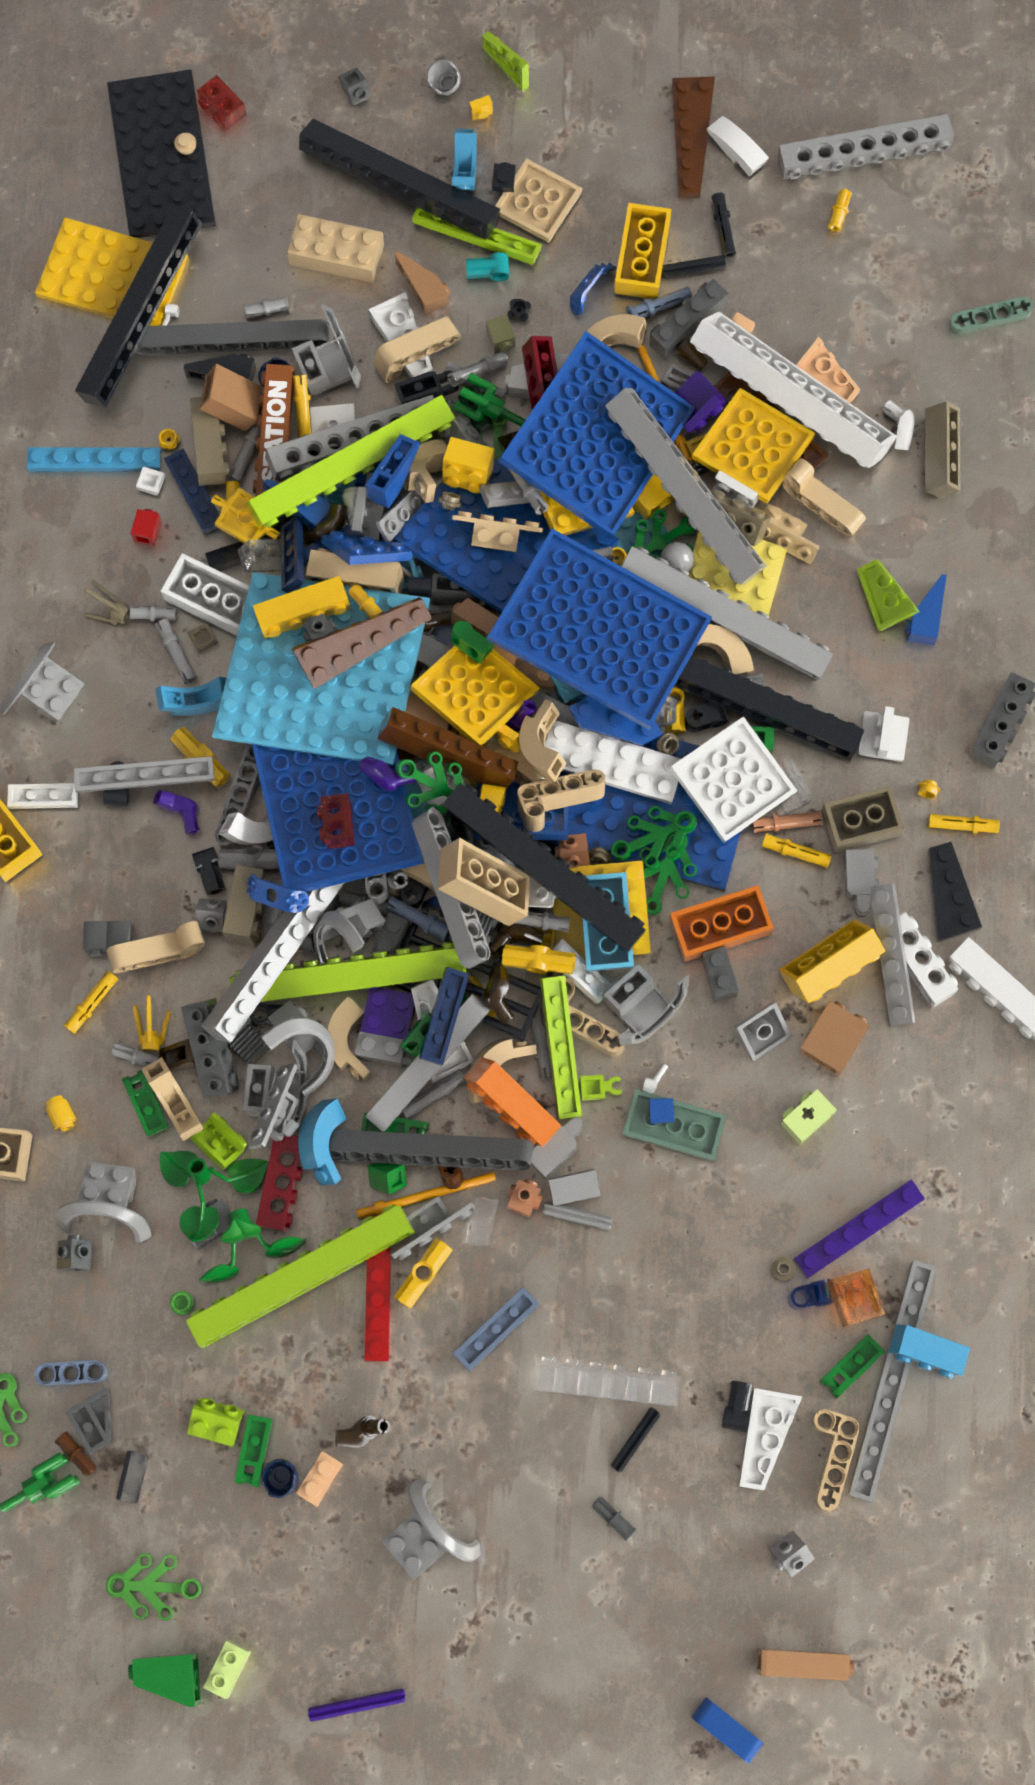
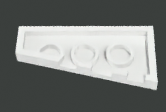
(395, 319)
(424, 999)
(767, 1428)

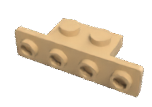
(788, 533)
(496, 534)

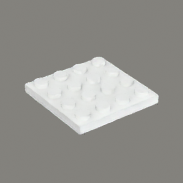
(733, 779)

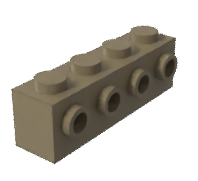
(208, 446)
(942, 449)
(750, 521)

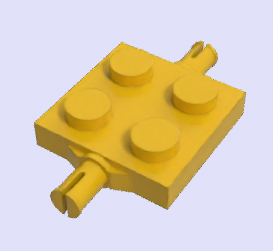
(238, 520)

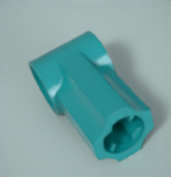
(493, 267)

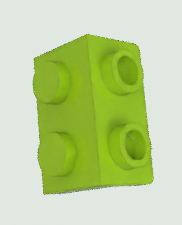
(219, 1141)
(215, 1421)

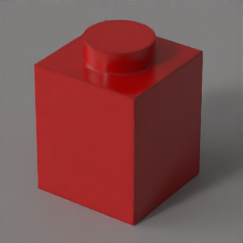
(146, 527)

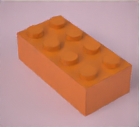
(721, 923)
(511, 1101)

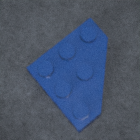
(364, 550)
(599, 718)

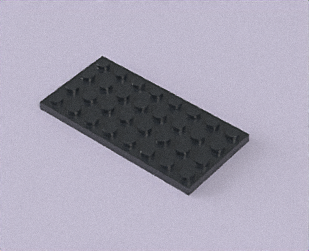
(154, 175)

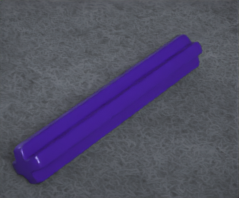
(356, 1705)

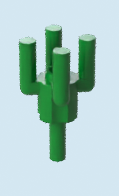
(487, 403)
(43, 1483)

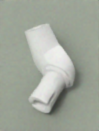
(905, 424)

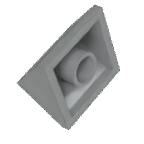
(762, 1031)

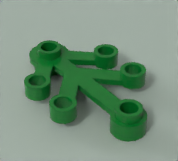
(657, 541)
(438, 787)
(657, 835)
(666, 868)

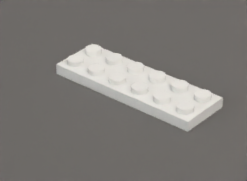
(623, 763)

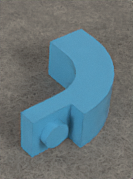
(465, 159)
(191, 700)
(315, 1138)

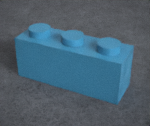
(929, 1351)

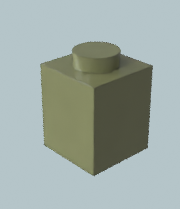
(500, 334)

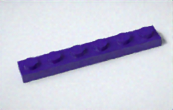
(859, 1229)

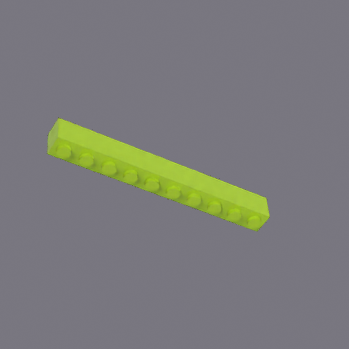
(347, 463)
(362, 971)
(299, 1276)

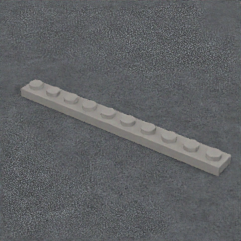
(890, 1387)

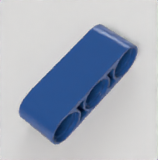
(727, 1730)

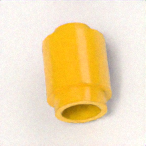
(60, 1113)

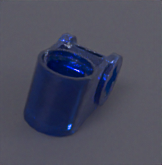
(816, 1295)

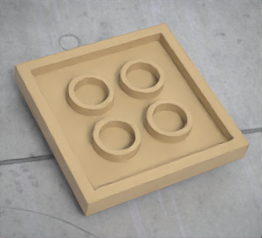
(538, 200)

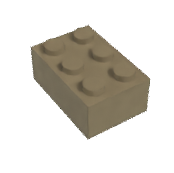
(862, 819)
(243, 913)

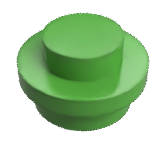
(181, 1303)

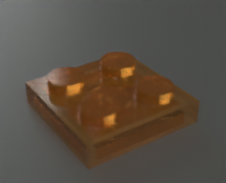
(856, 1297)

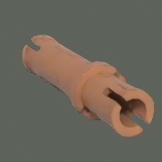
(777, 822)

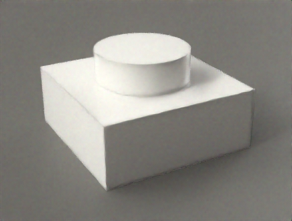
(150, 481)

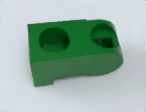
(471, 641)
(414, 1039)

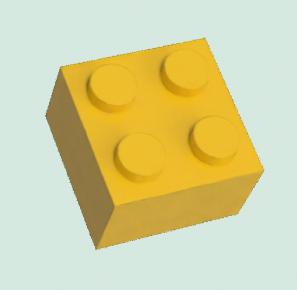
(467, 465)

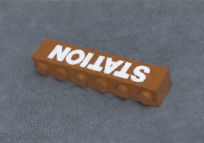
(275, 417)

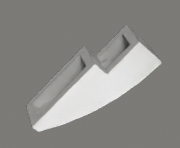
(737, 145)

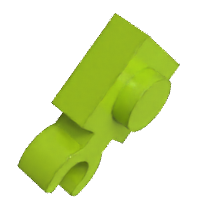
(594, 1087)

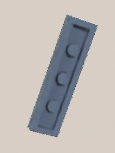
(496, 1329)

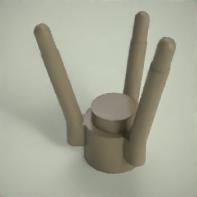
(118, 611)

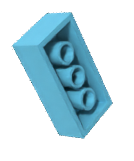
(599, 950)

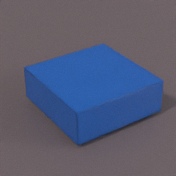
(661, 1111)

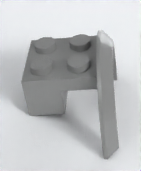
(327, 363)
(45, 686)
(355, 924)
(642, 1004)
(291, 1024)
(260, 1081)
(106, 1193)
(422, 1539)

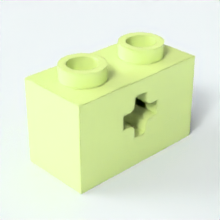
(821, 1112)
(227, 1669)

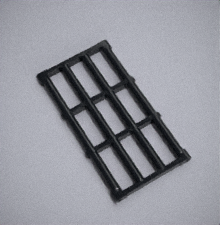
(518, 1034)

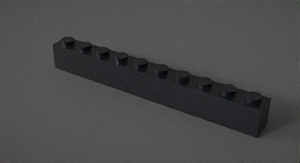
(399, 179)
(138, 307)
(770, 708)
(544, 868)

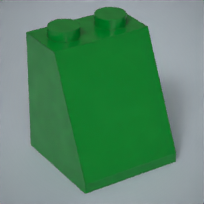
(169, 1676)

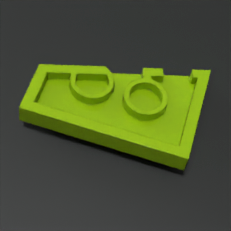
(507, 59)
(885, 596)

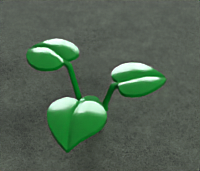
(179, 1166)
(243, 1229)

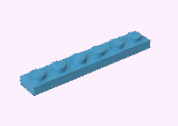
(92, 459)

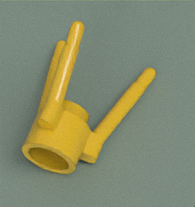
(150, 1040)

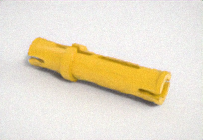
(302, 405)
(972, 824)
(795, 850)
(85, 1009)

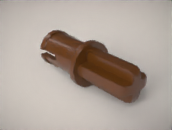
(76, 1454)

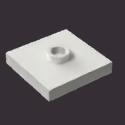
(329, 416)

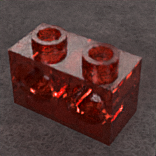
(224, 100)
(332, 821)

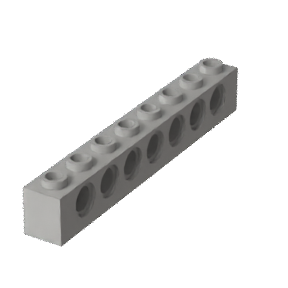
(872, 138)
(340, 435)

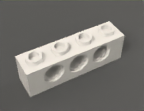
(933, 992)

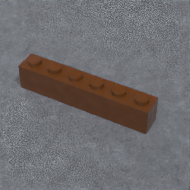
(422, 737)

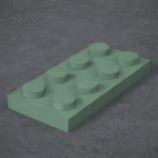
(693, 1131)

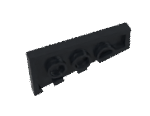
(952, 900)

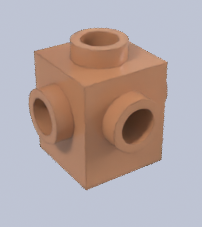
(574, 850)
(524, 1206)

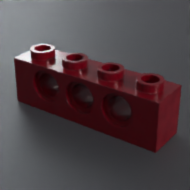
(539, 366)
(266, 1217)

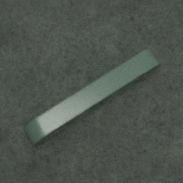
(990, 313)

